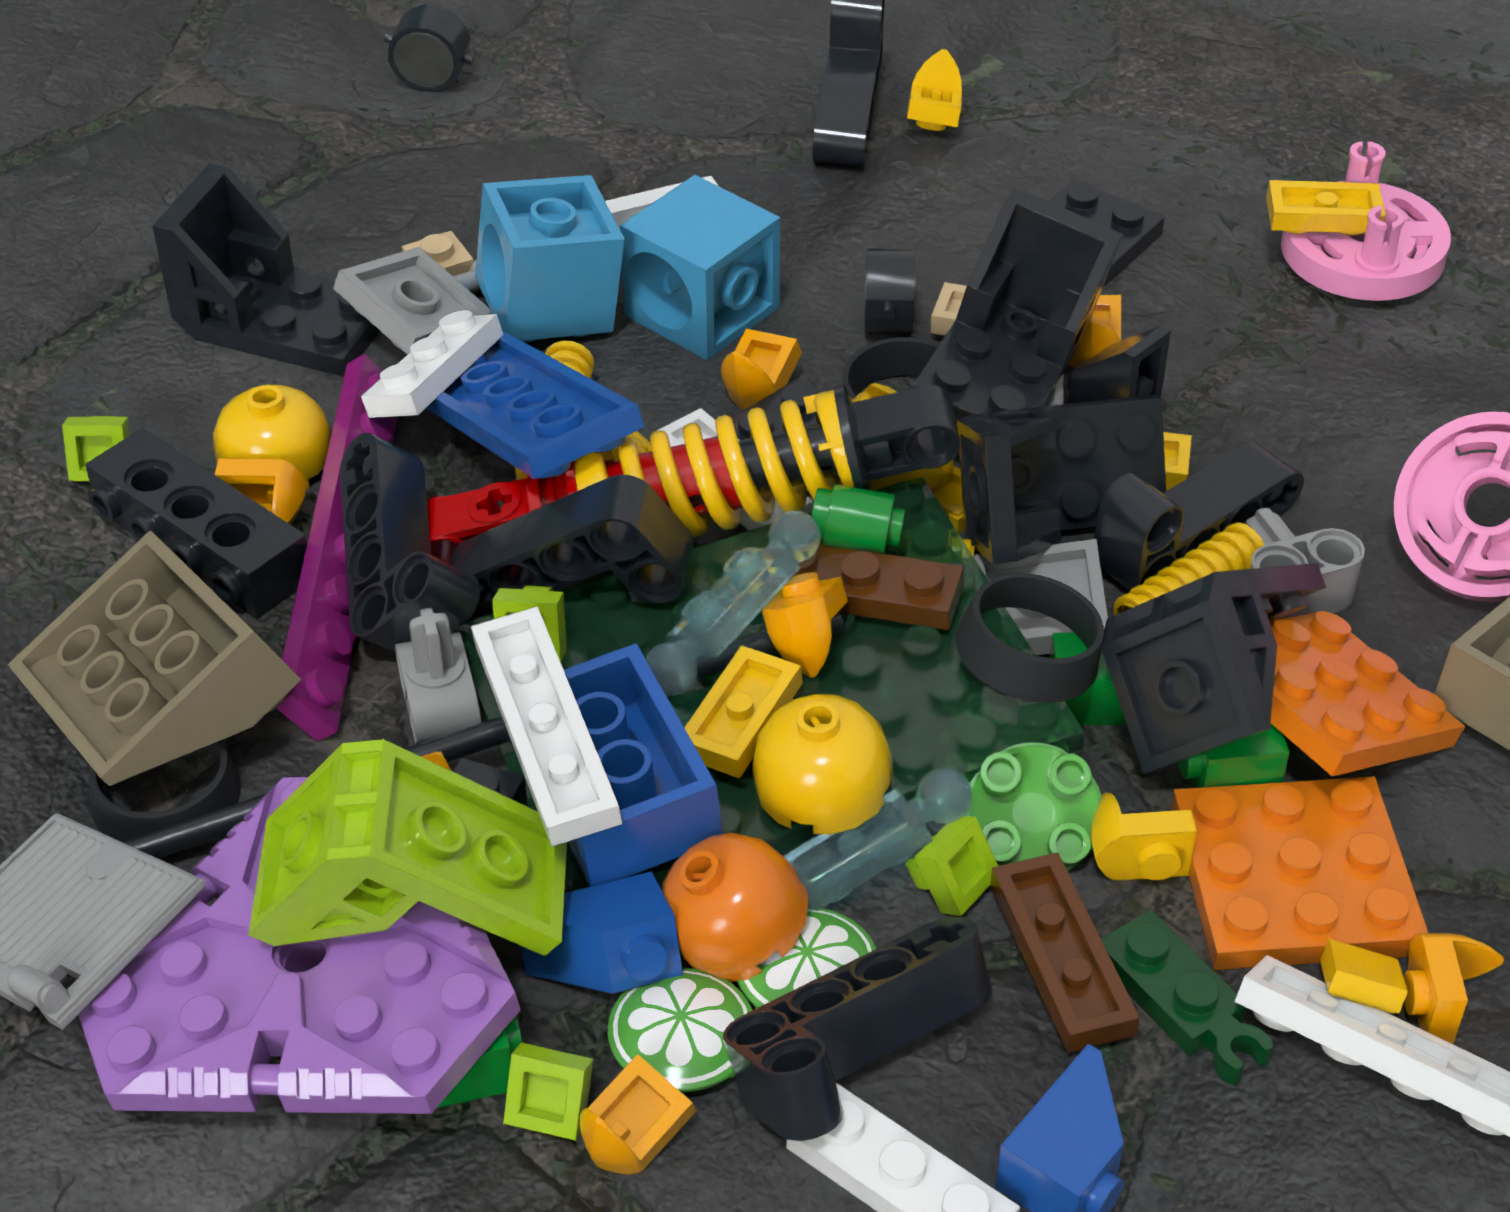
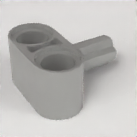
(1335, 551)
(436, 678)

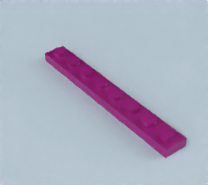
(319, 630)

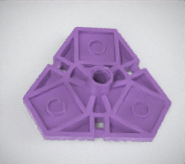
(356, 1017)

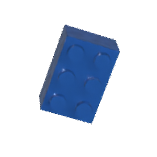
(650, 763)

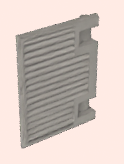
(79, 910)

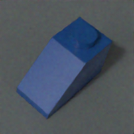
(612, 938)
(1067, 1145)

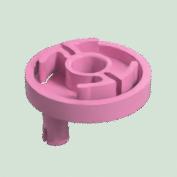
(1387, 259)
(1436, 491)

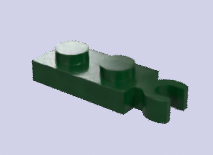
(1184, 995)

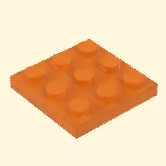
(1350, 701)
(1297, 866)

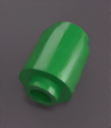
(857, 518)

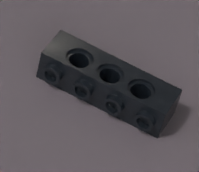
(208, 524)

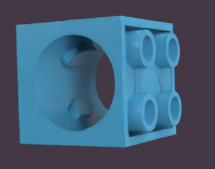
(549, 257)
(701, 266)

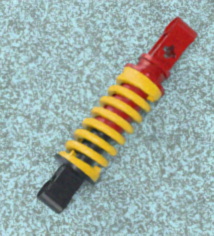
(724, 475)

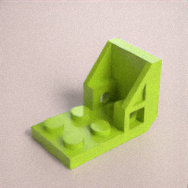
(397, 830)

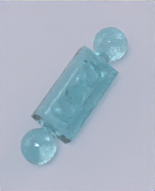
(733, 601)
(843, 860)

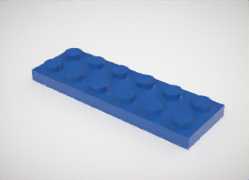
(535, 409)

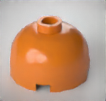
(734, 905)

